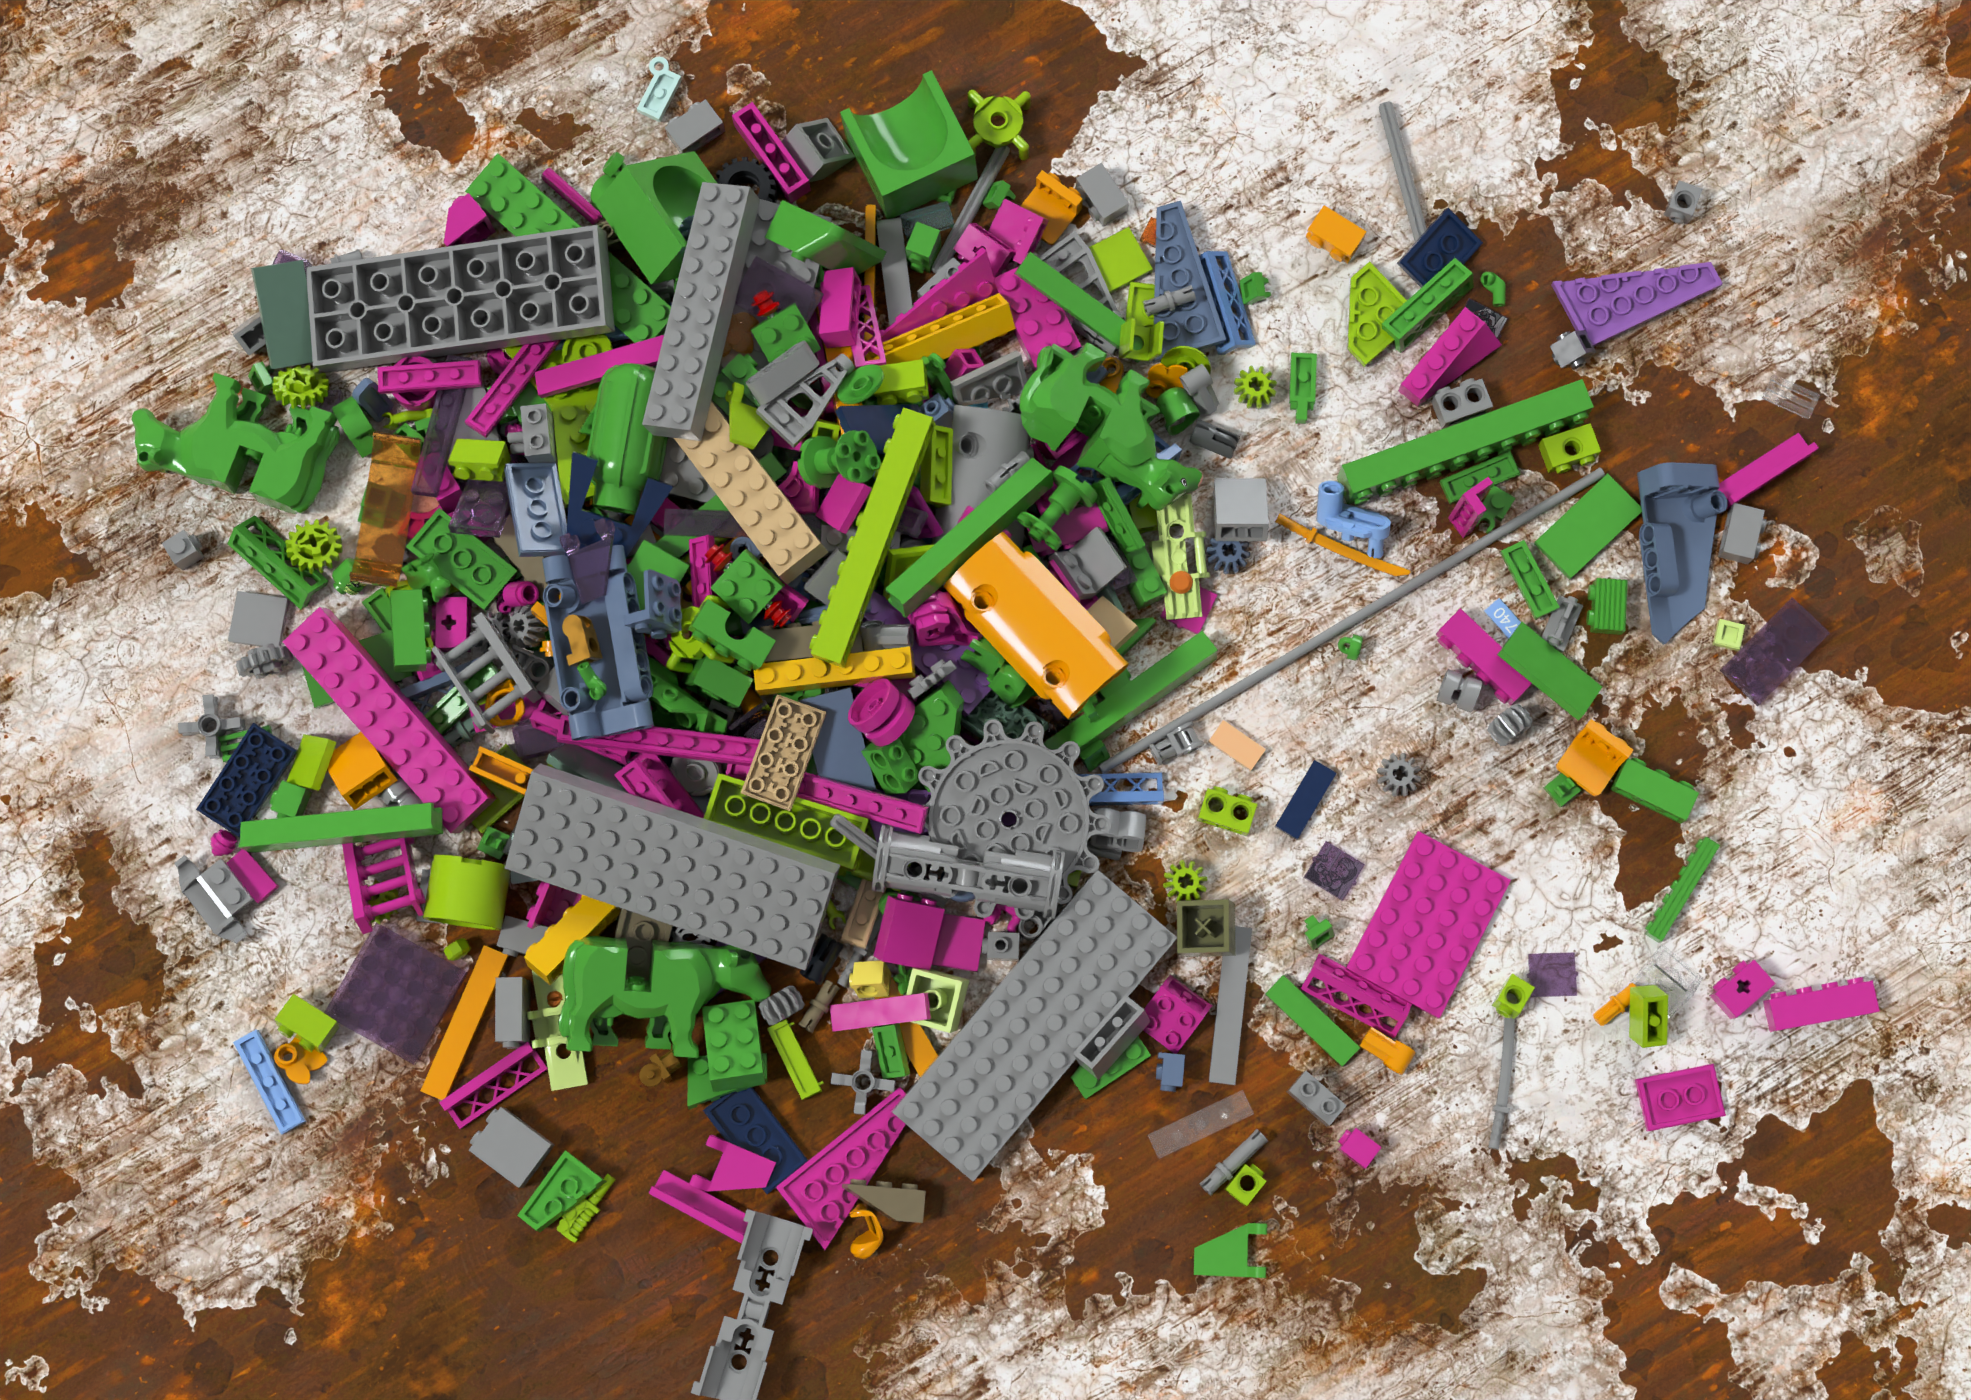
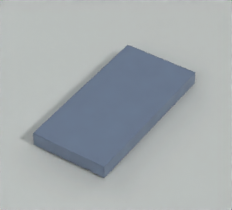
(536, 508)
(839, 743)

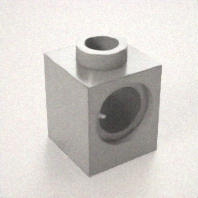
(1690, 195)

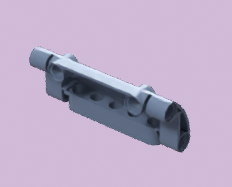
(623, 650)

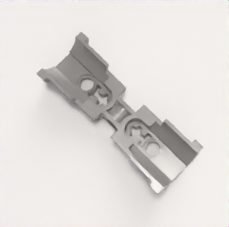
(1039, 870)
(762, 1234)

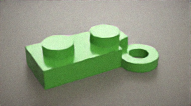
(937, 376)

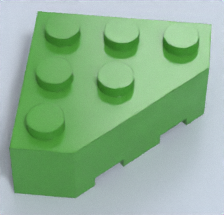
(934, 721)

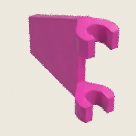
(736, 1169)

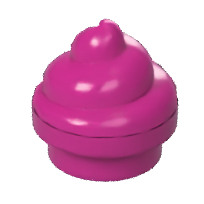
(223, 843)

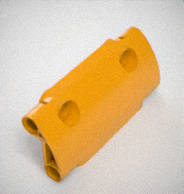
(1035, 624)

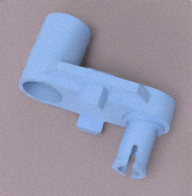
(1350, 519)

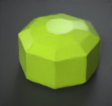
(457, 949)

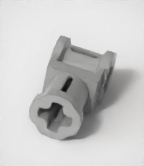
(1178, 743)

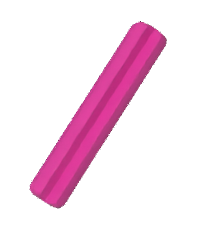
(571, 196)

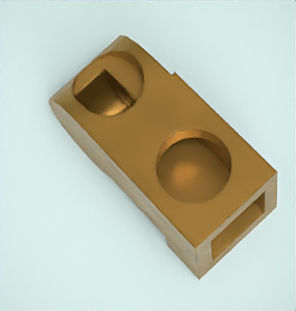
(581, 639)

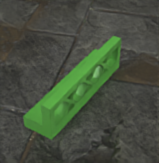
(1428, 304)
(272, 563)

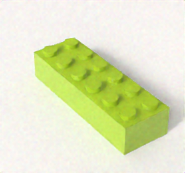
(802, 828)

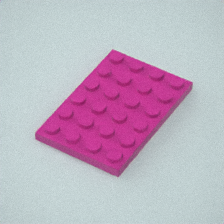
(1428, 924)

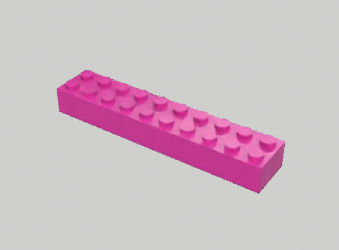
(389, 719)

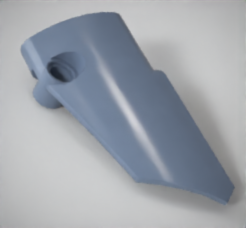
(1677, 540)

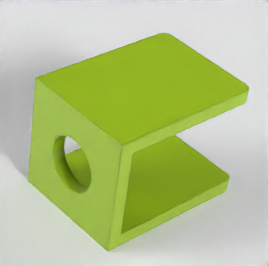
(1151, 338)

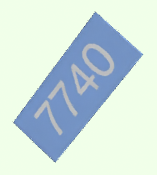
(1503, 617)

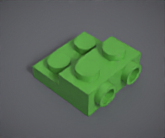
(737, 371)

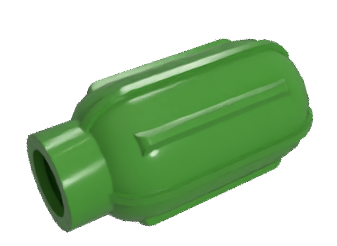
(620, 442)

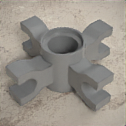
(210, 714)
(861, 1095)

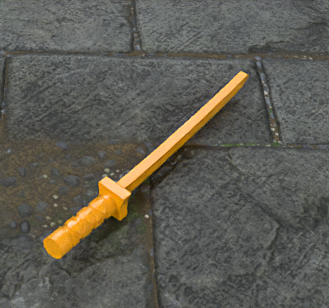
(1313, 536)

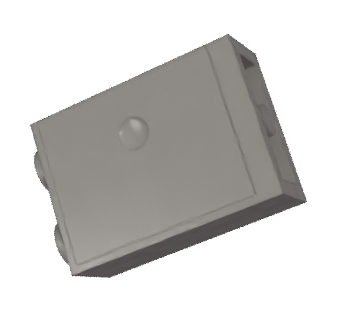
(537, 435)

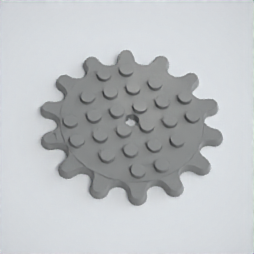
(1018, 779)

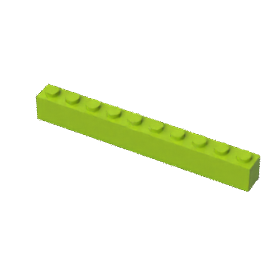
(873, 537)

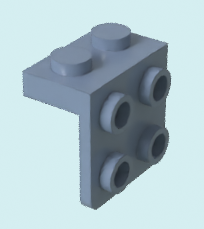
(662, 607)

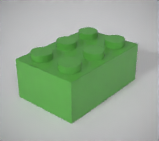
(717, 681)
(733, 1045)

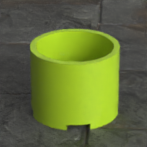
(467, 892)

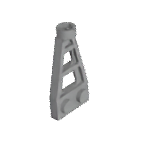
(1074, 250)
(785, 420)

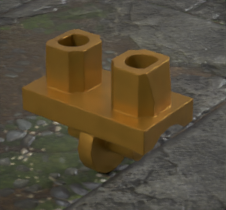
(661, 1068)

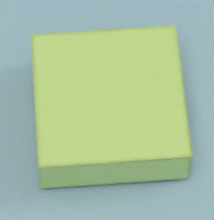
(1728, 635)

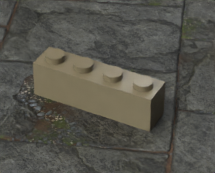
(529, 567)
(794, 642)

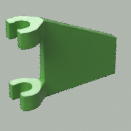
(1229, 1254)

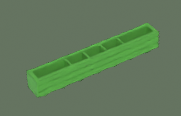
(1681, 889)

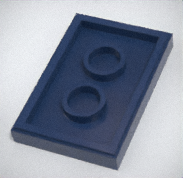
(1438, 246)

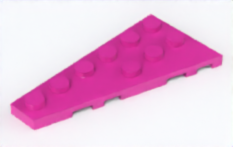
(817, 1188)

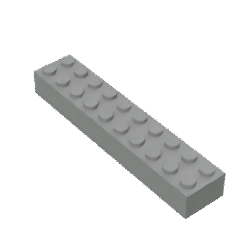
(701, 311)

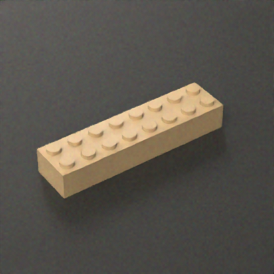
(753, 499)

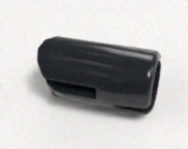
(823, 959)

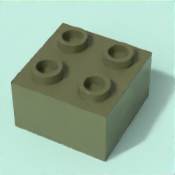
(1206, 928)

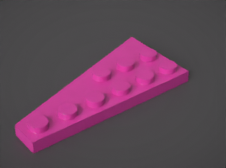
(965, 287)

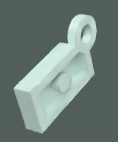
(660, 90)

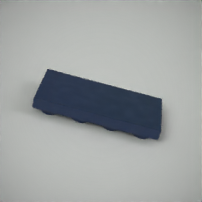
(874, 419)
(247, 779)

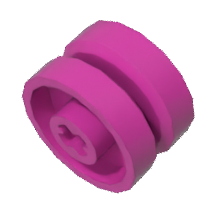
(881, 712)

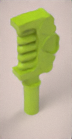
(579, 1215)

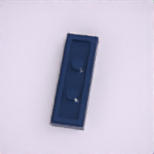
(1305, 800)

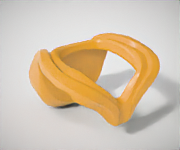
(497, 694)
(869, 1241)

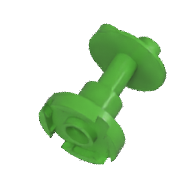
(851, 456)
(1063, 500)

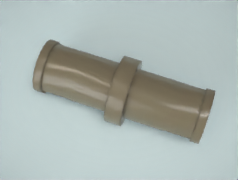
(819, 1006)

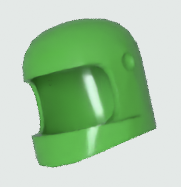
(1174, 405)

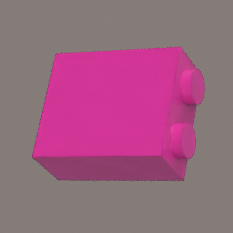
(909, 931)

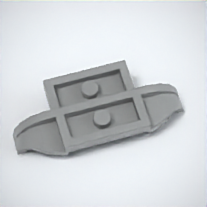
(216, 896)

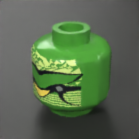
(342, 579)

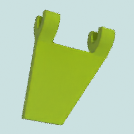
(745, 424)

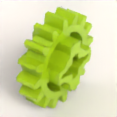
(300, 386)
(311, 557)

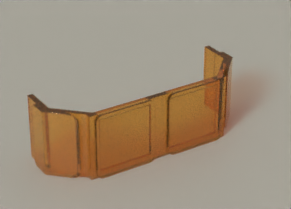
(386, 510)

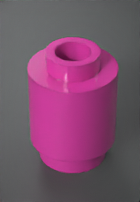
(520, 593)

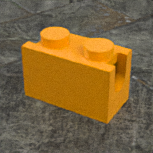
(1335, 235)

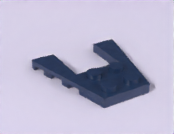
(581, 521)

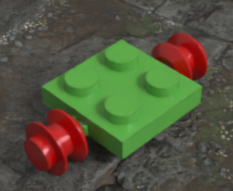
(780, 329)
(747, 586)

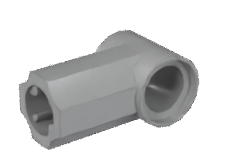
(1198, 385)
(881, 636)

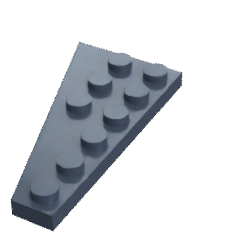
(1177, 267)

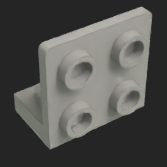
(1090, 564)

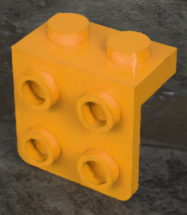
(1054, 203)
(1593, 757)

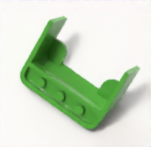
(821, 240)

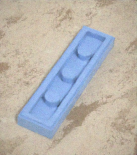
(269, 1082)

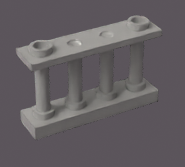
(511, 669)

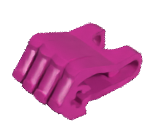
(942, 622)

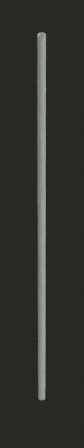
(1352, 619)

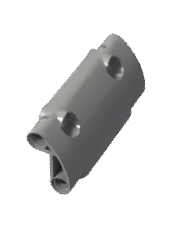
(980, 446)

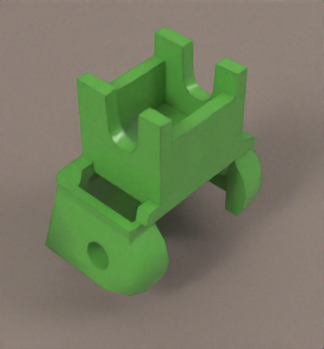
(1002, 676)

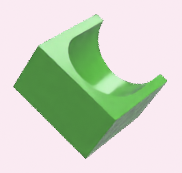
(911, 149)
(648, 207)

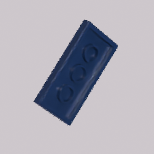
(750, 1124)

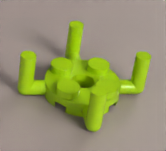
(999, 135)
(690, 648)

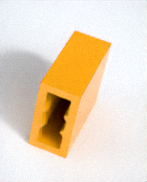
(359, 771)

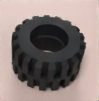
(749, 172)

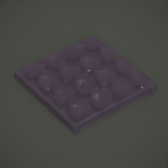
(395, 993)

